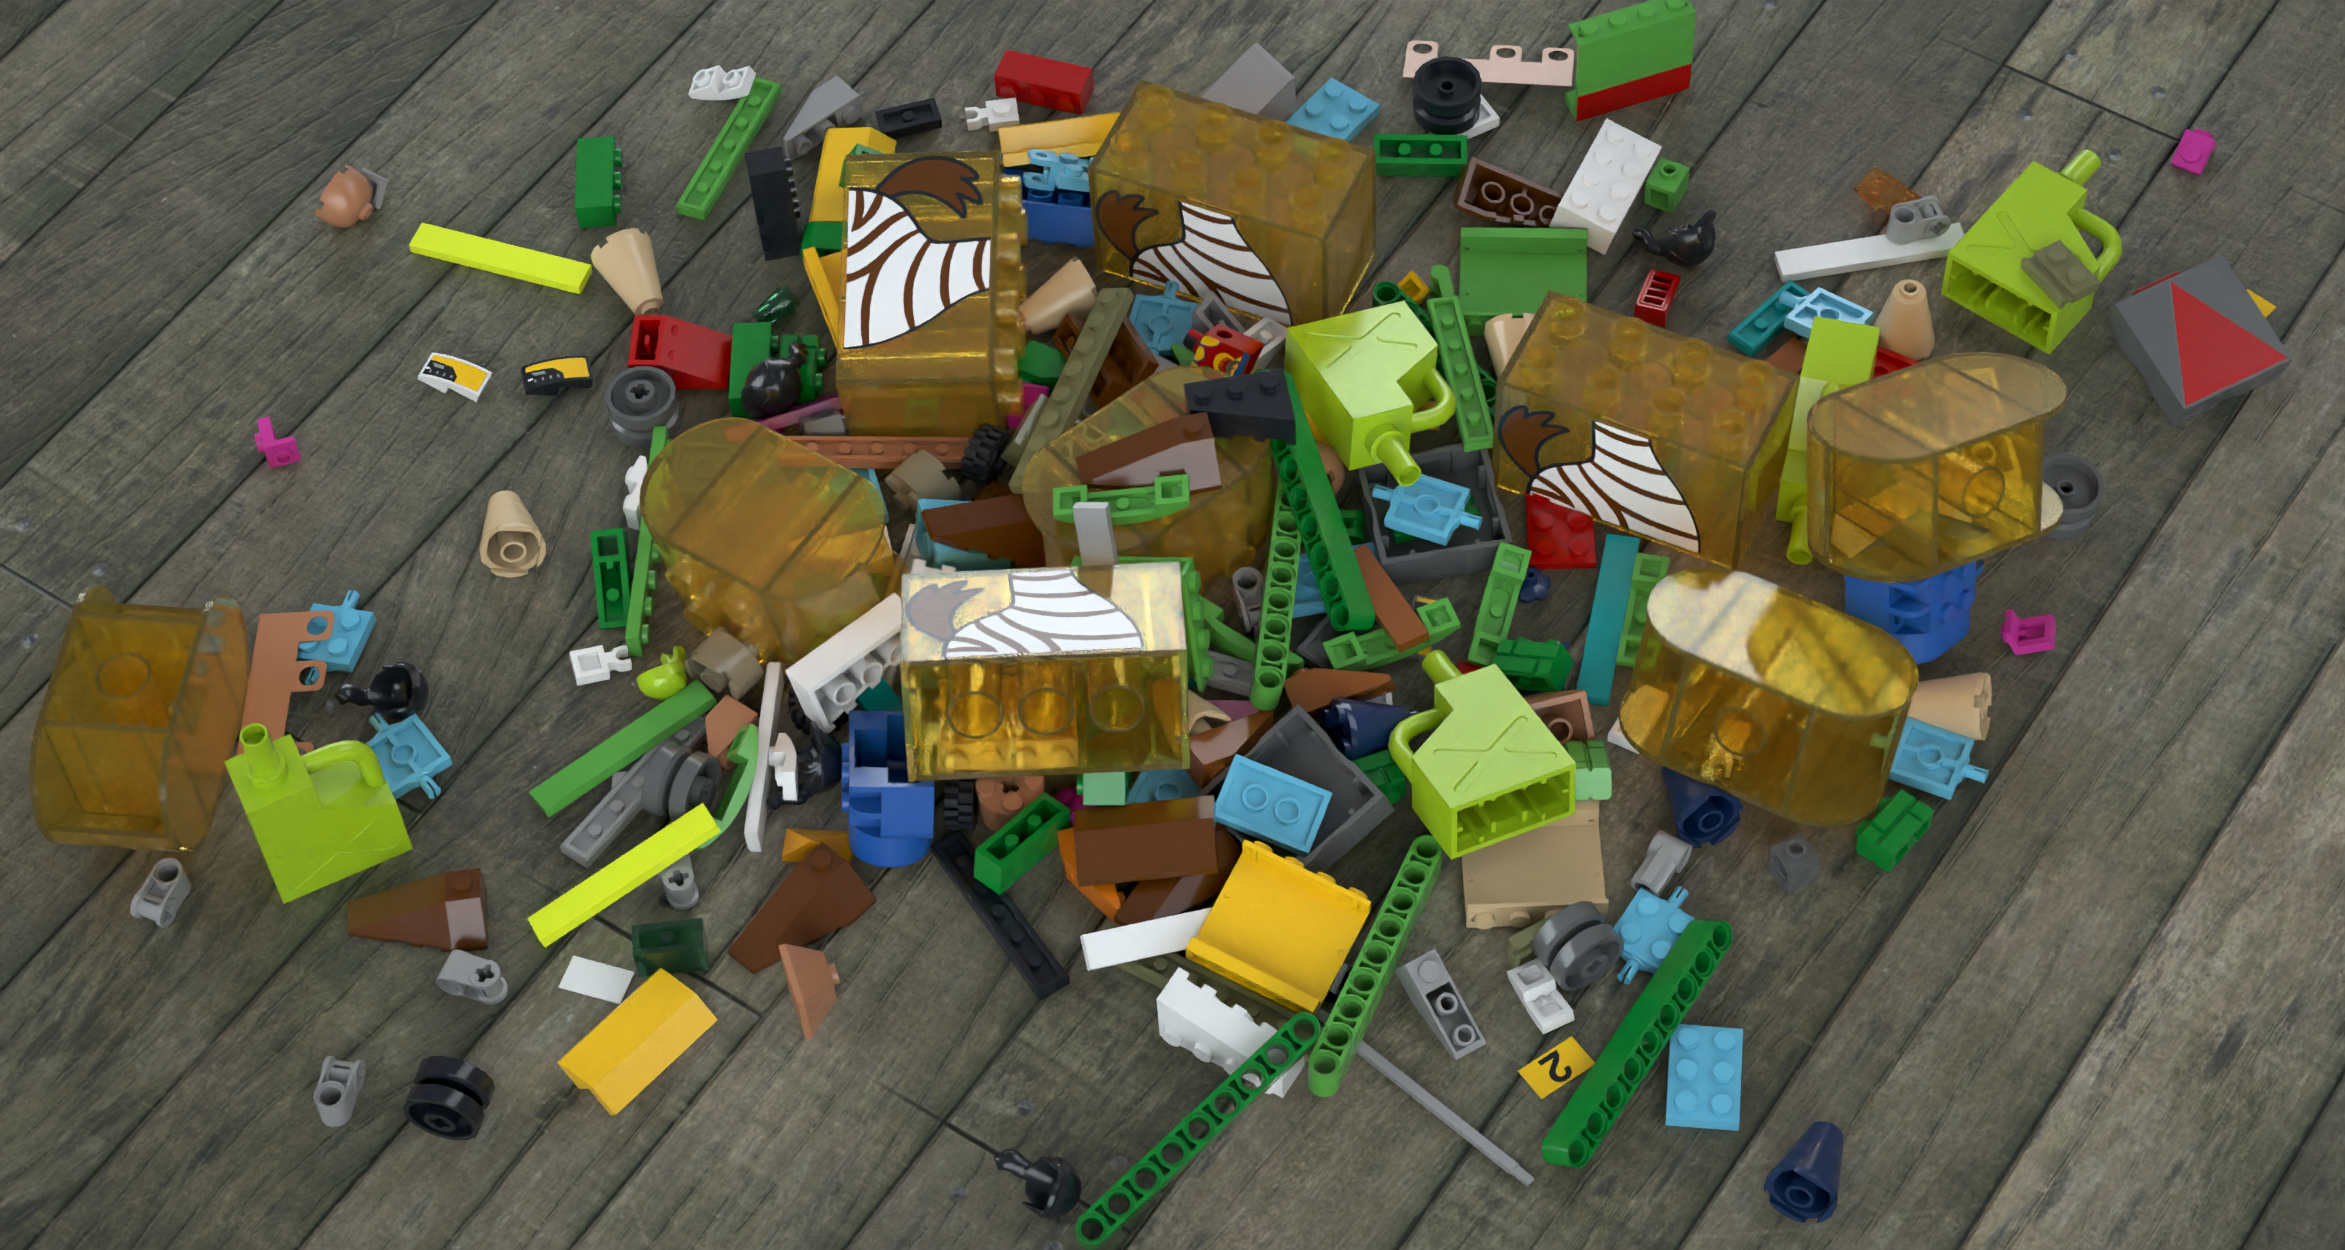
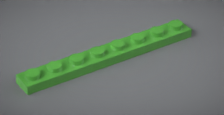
(645, 576)

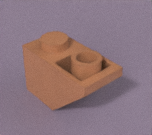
(722, 726)

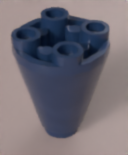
(1361, 726)

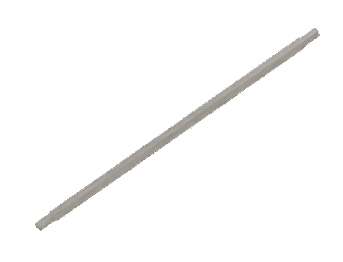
(1438, 1108)

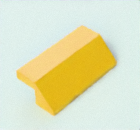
(1071, 135)
(838, 142)
(637, 1041)

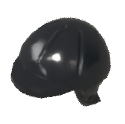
(1685, 246)
(774, 383)
(395, 691)
(819, 770)
(1050, 1182)

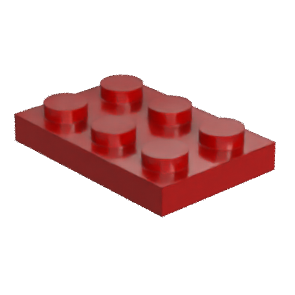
(1558, 536)

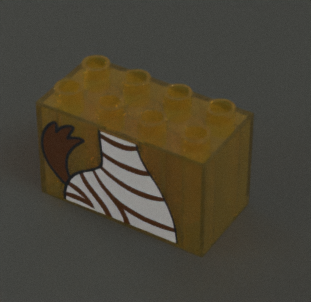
(1233, 207)
(931, 294)
(1643, 428)
(1044, 671)

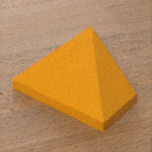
(801, 842)

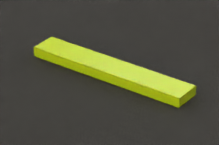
(501, 258)
(623, 875)

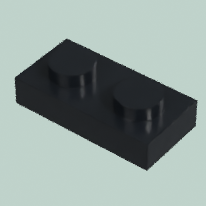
(909, 118)

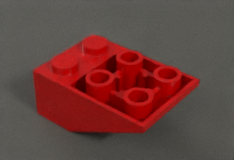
(685, 351)

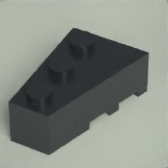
(773, 202)
(1245, 405)

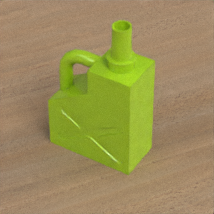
(2028, 216)
(1835, 358)
(1366, 380)
(1487, 764)
(316, 811)

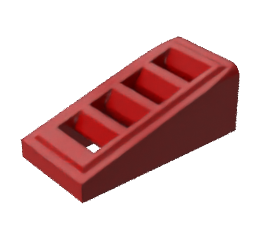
(1651, 312)

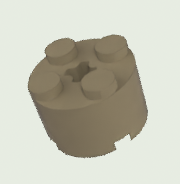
(921, 478)
(725, 665)

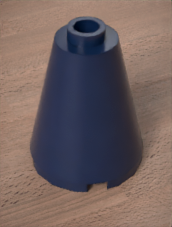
(1700, 809)
(1808, 1175)

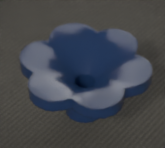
(1534, 586)

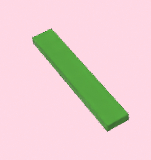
(728, 149)
(1461, 372)
(622, 748)

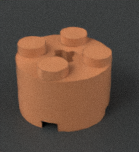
(1005, 797)

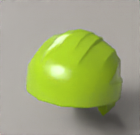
(666, 679)

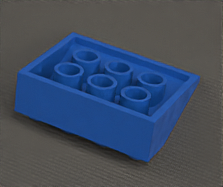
(1056, 214)

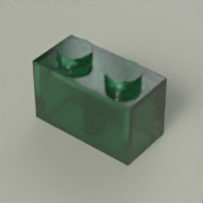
(670, 945)

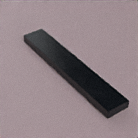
(1001, 918)

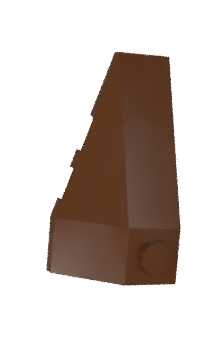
(1504, 196)
(1166, 449)
(991, 526)
(1173, 895)
(810, 902)
(433, 911)

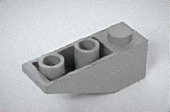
(827, 107)
(1440, 1004)

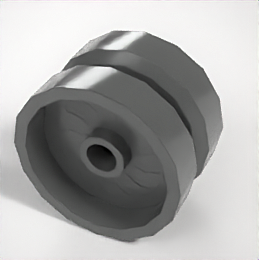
(640, 401)
(2078, 487)
(679, 781)
(1577, 946)

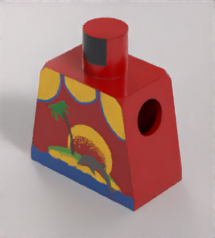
(1224, 350)

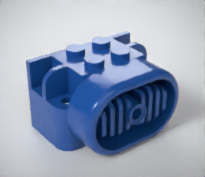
(1920, 614)
(886, 812)

